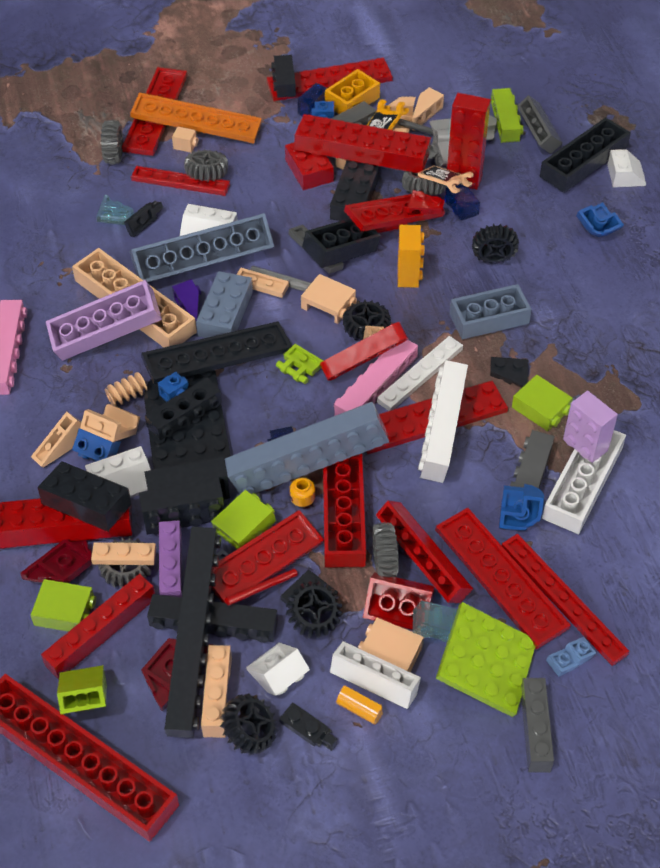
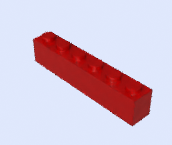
(425, 553)
(98, 626)

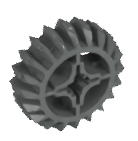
(111, 142)
(206, 165)
(412, 182)
(385, 549)
(127, 572)

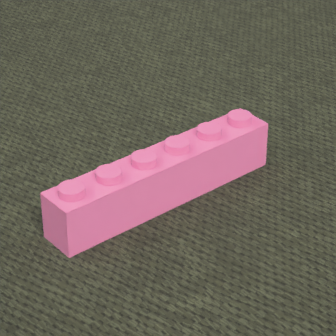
(11, 326)
(378, 377)

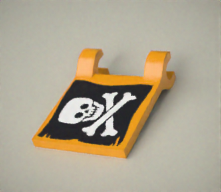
(386, 118)

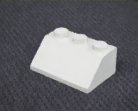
(200, 218)
(124, 469)

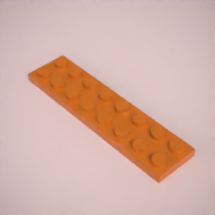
(196, 117)

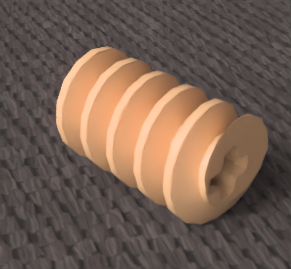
(125, 388)

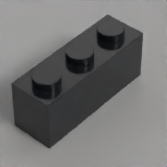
(283, 74)

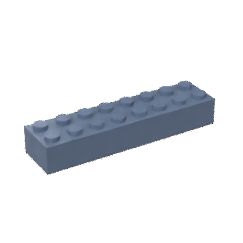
(202, 248)
(307, 450)

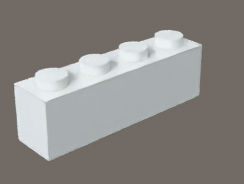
(375, 675)

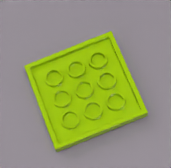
(486, 659)

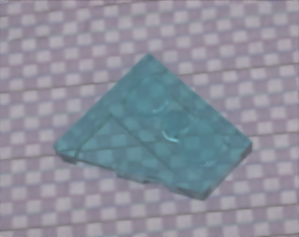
(113, 212)

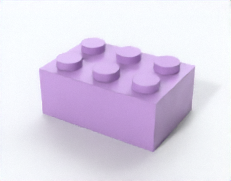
(589, 426)

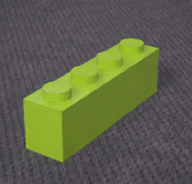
(506, 114)

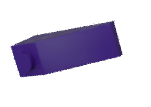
(187, 297)

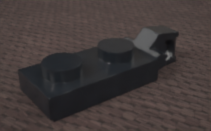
(142, 218)
(307, 727)

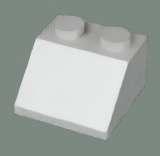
(625, 169)
(278, 668)

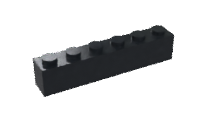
(232, 620)

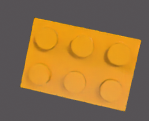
(352, 91)
(410, 255)

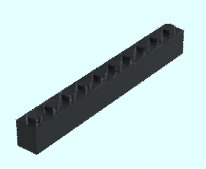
(192, 633)

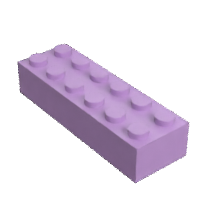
(103, 320)

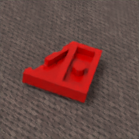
(425, 203)

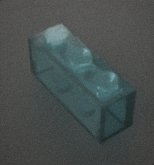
(433, 620)

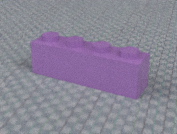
(170, 559)

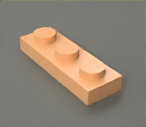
(266, 283)
(123, 553)

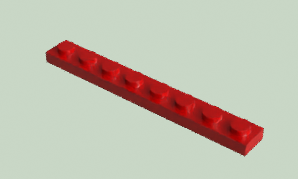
(566, 600)

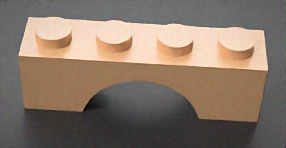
(215, 691)

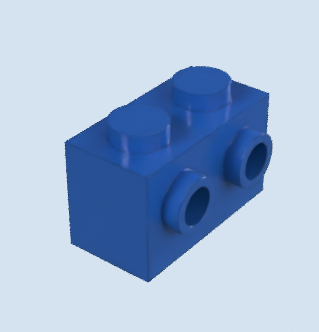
(94, 446)

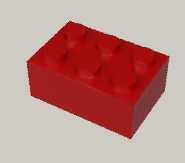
(308, 168)

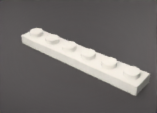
(419, 374)

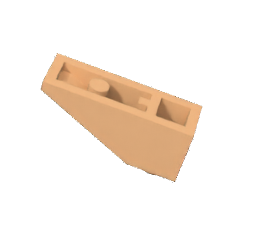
(427, 105)
(58, 441)

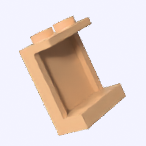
(328, 296)
(112, 425)
(392, 644)

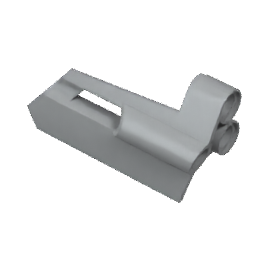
(441, 135)

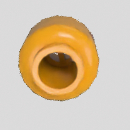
(302, 492)

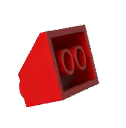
(395, 599)

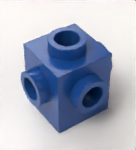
(324, 109)
(172, 386)

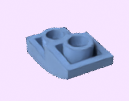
(571, 657)

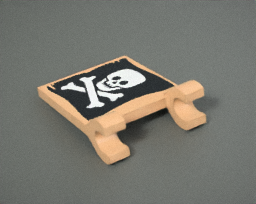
(446, 177)

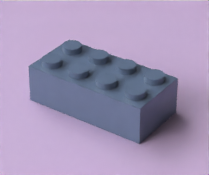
(224, 305)
(490, 311)

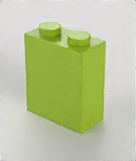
(542, 403)
(244, 519)
(62, 605)
(82, 689)

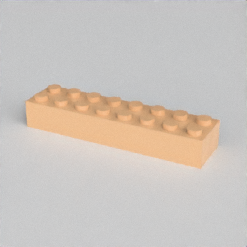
(105, 276)

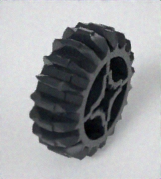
(495, 243)
(362, 315)
(330, 605)
(253, 720)

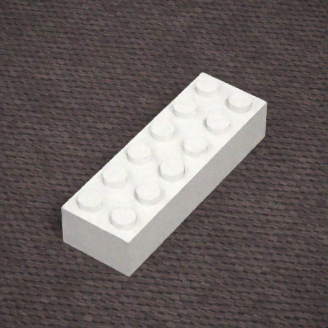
(442, 421)
(580, 487)

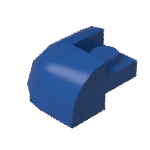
(599, 220)
(520, 507)

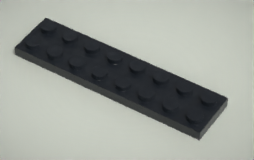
(216, 351)

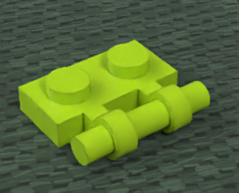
(301, 359)

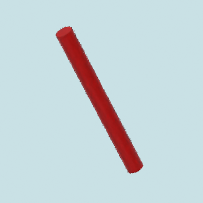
(261, 587)

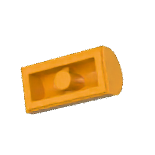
(359, 705)

